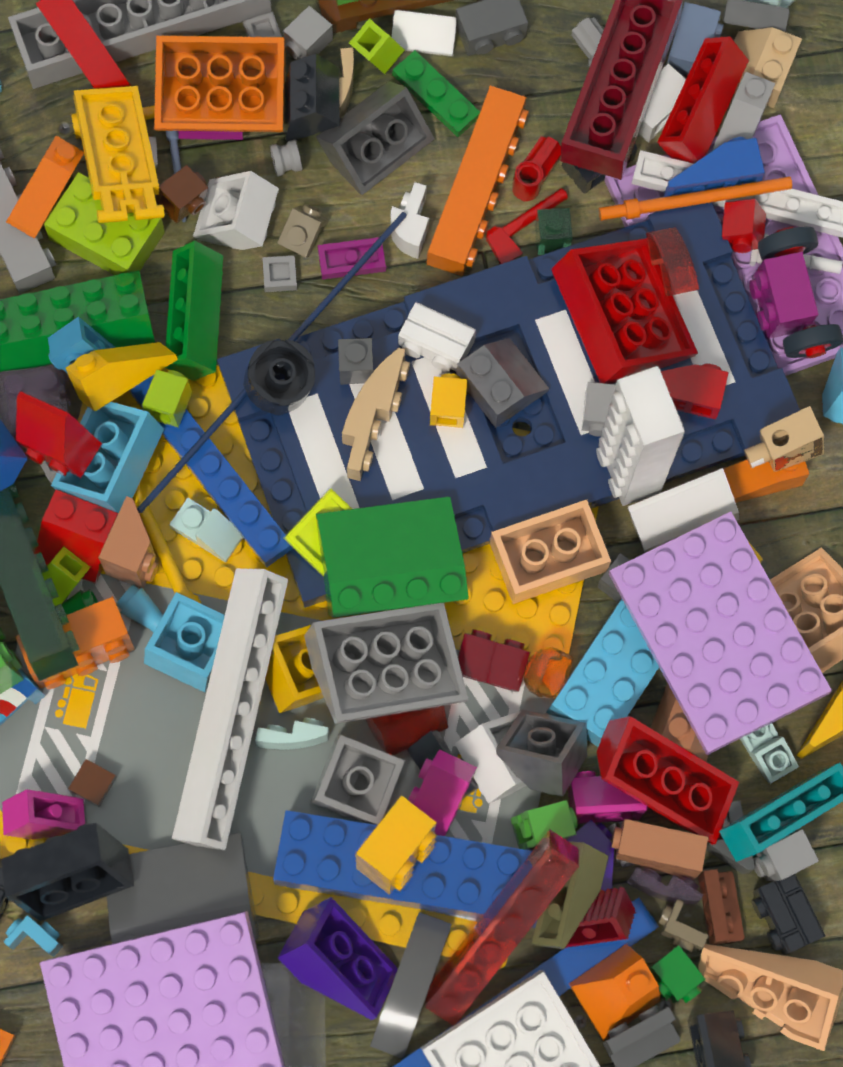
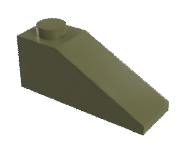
(572, 902)

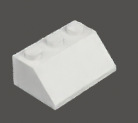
(682, 509)

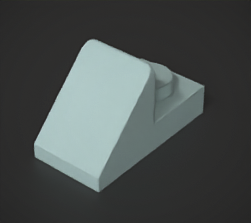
(206, 529)

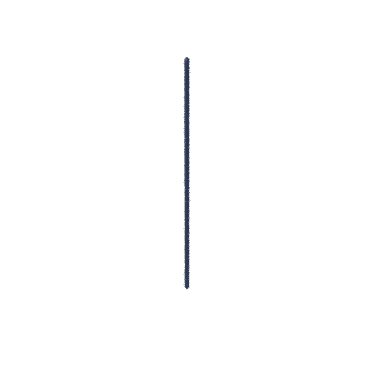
(294, 337)

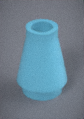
(140, 608)

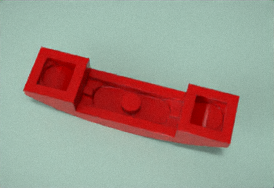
(82, 43)

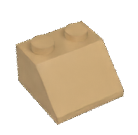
(769, 56)

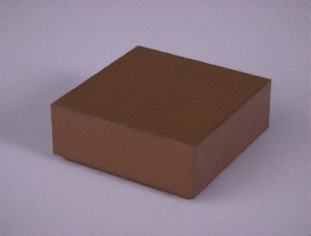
(92, 782)

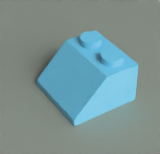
(185, 642)

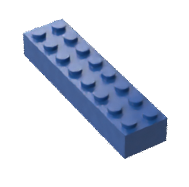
(454, 879)

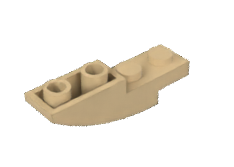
(373, 402)

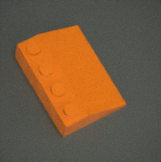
(220, 83)

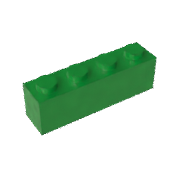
(194, 309)

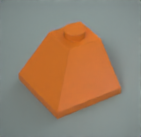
(616, 990)

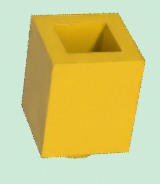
(448, 401)

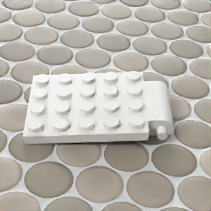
(515, 1030)

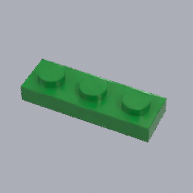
(436, 93)

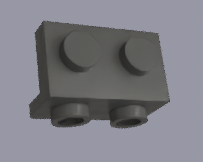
(644, 1040)

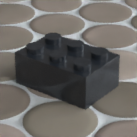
(67, 872)

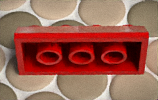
(665, 777)

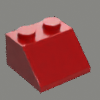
(53, 436)
(78, 527)

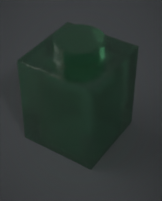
(553, 229)

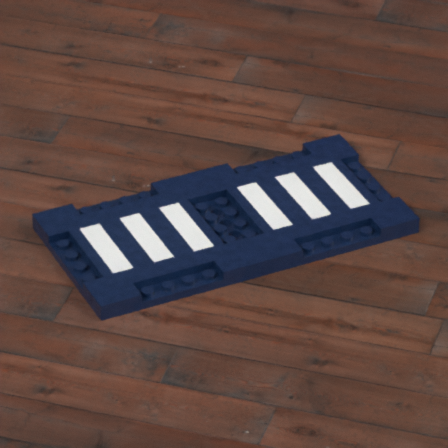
(488, 469)

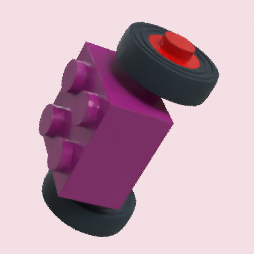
(787, 295)

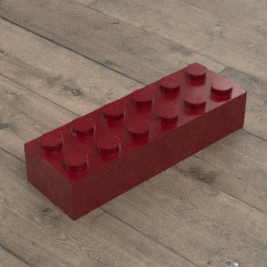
(620, 85)

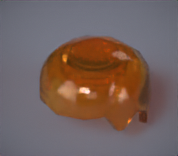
(547, 671)

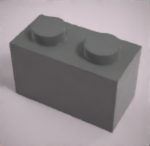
(490, 25)

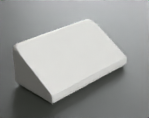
(424, 32)

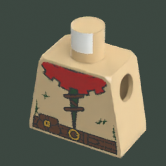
(797, 433)

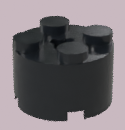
(271, 360)

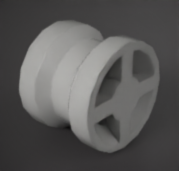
(285, 157)

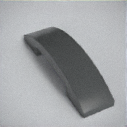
(410, 985)

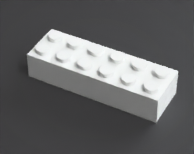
(639, 436)

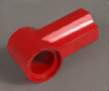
(536, 168)

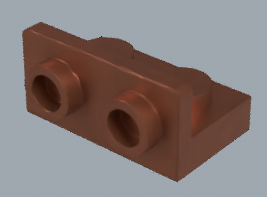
(721, 907)

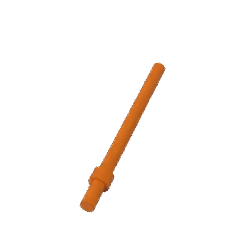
(633, 208)

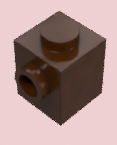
(182, 194)

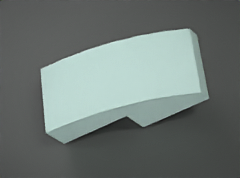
(304, 735)
(770, 753)

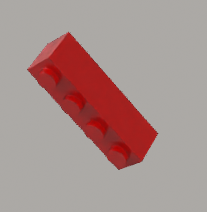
(703, 100)

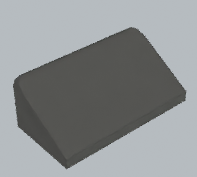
(755, 15)

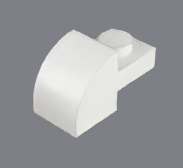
(414, 228)

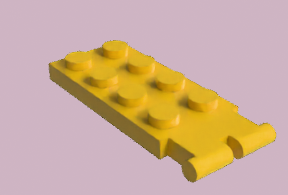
(118, 153)

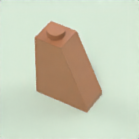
(660, 848)

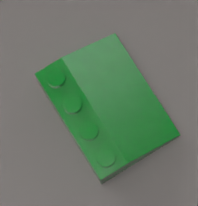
(391, 557)

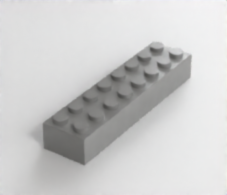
(123, 28)

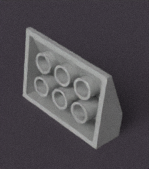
(386, 662)

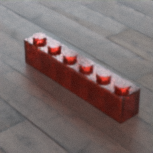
(502, 927)

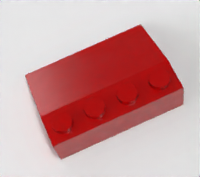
(622, 309)

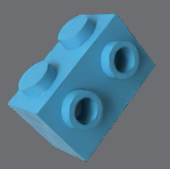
(73, 341)

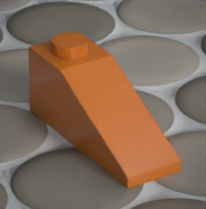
(45, 187)
(762, 480)

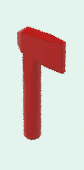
(499, 238)

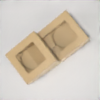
(347, 79)

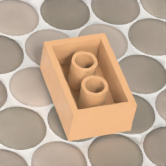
(549, 551)

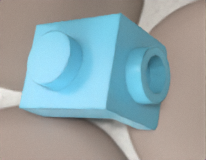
(43, 935)

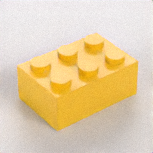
(396, 845)

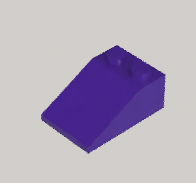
(338, 959)

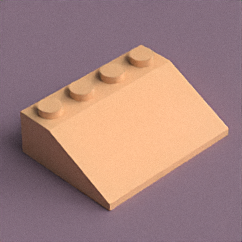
(815, 603)

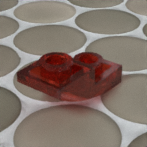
(676, 266)

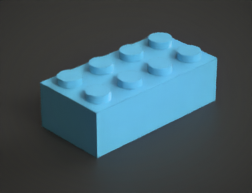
(607, 676)

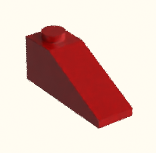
(697, 388)

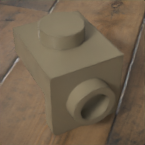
(302, 229)
(683, 935)

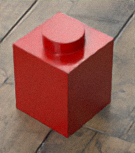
(743, 225)

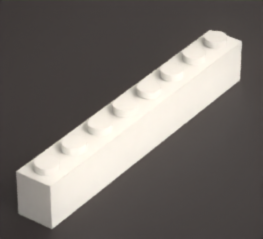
(230, 709)

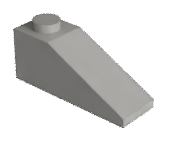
(746, 109)

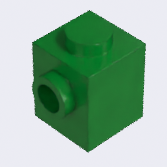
(677, 976)

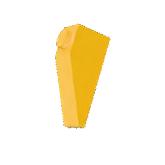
(113, 371)

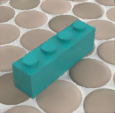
(785, 813)

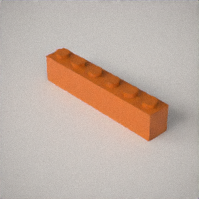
(476, 181)

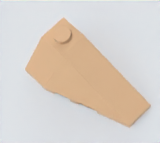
(787, 990)

